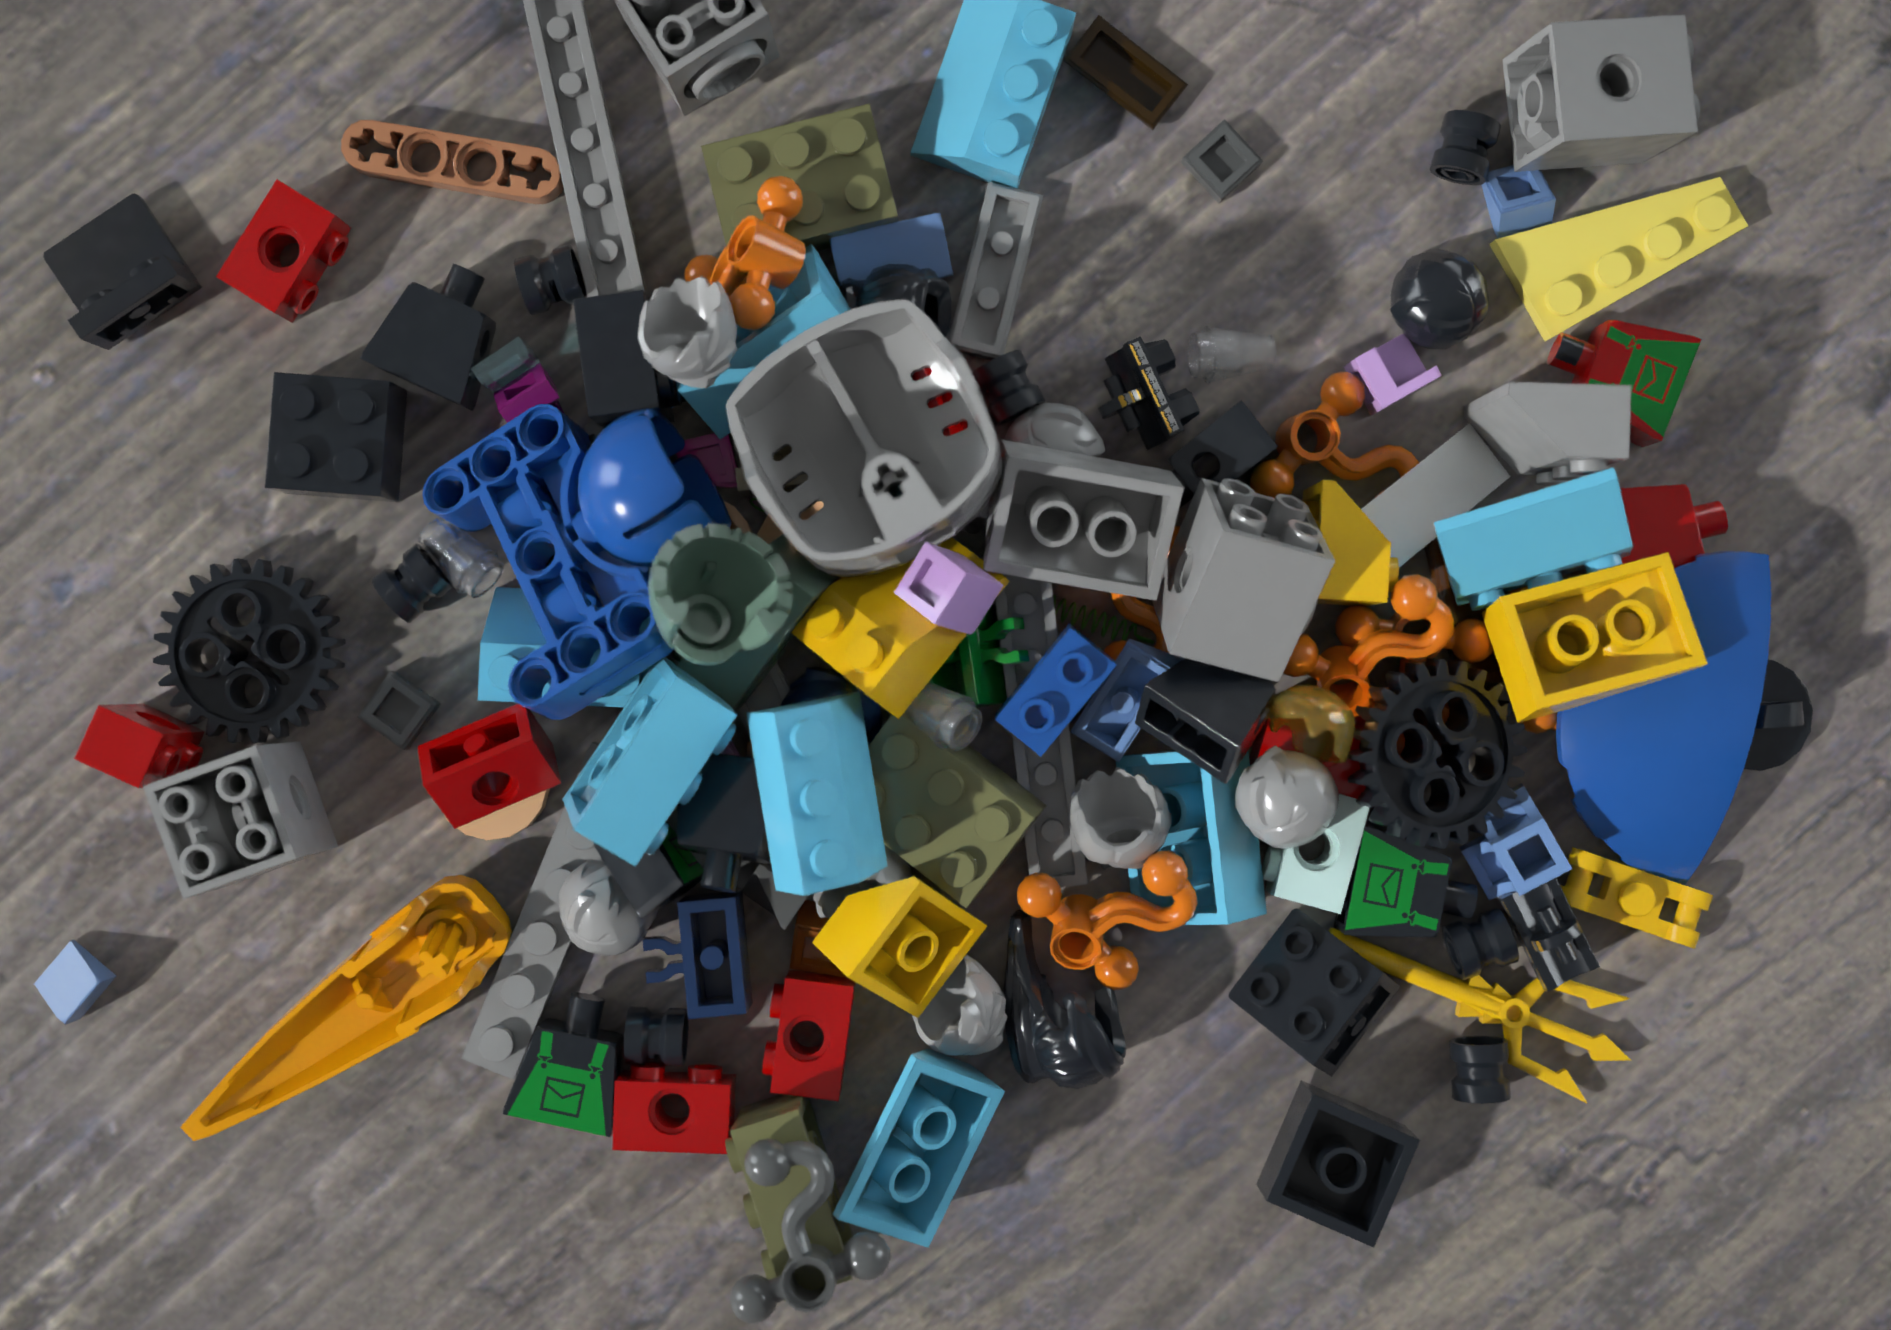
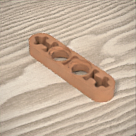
(452, 168)

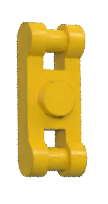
(1634, 897)

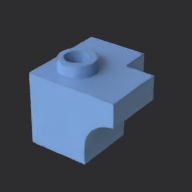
(1516, 850)

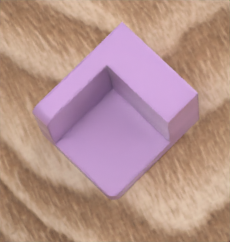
(1390, 373)
(948, 588)

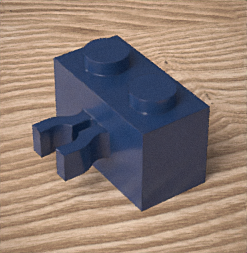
(712, 955)

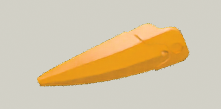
(376, 997)

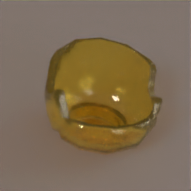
(1318, 721)

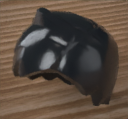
(1439, 299)

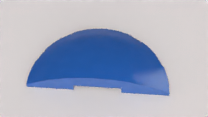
(1666, 757)

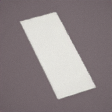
(1435, 489)

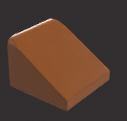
(804, 953)

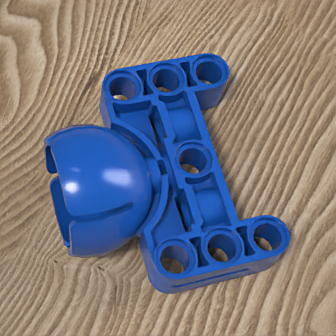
(602, 516)

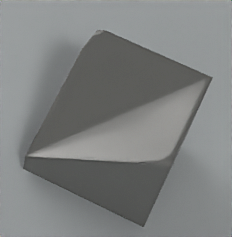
(762, 891)

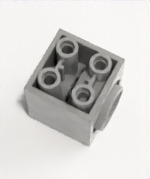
(701, 44)
(1600, 92)
(1242, 579)
(240, 817)

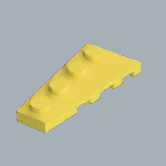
(1602, 256)

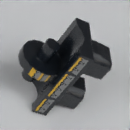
(1141, 396)
(1549, 934)

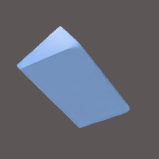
(910, 241)
(1112, 711)

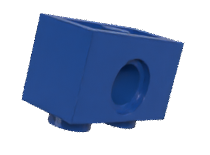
(1055, 690)

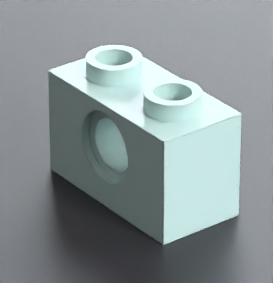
(1325, 879)

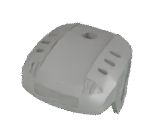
(860, 429)

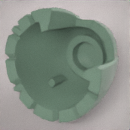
(718, 592)

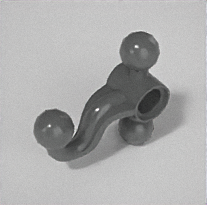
(863, 1256)

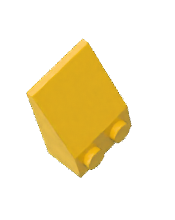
(1592, 636)
(880, 637)

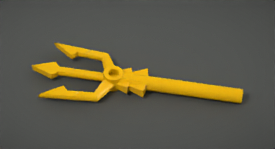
(1497, 1006)

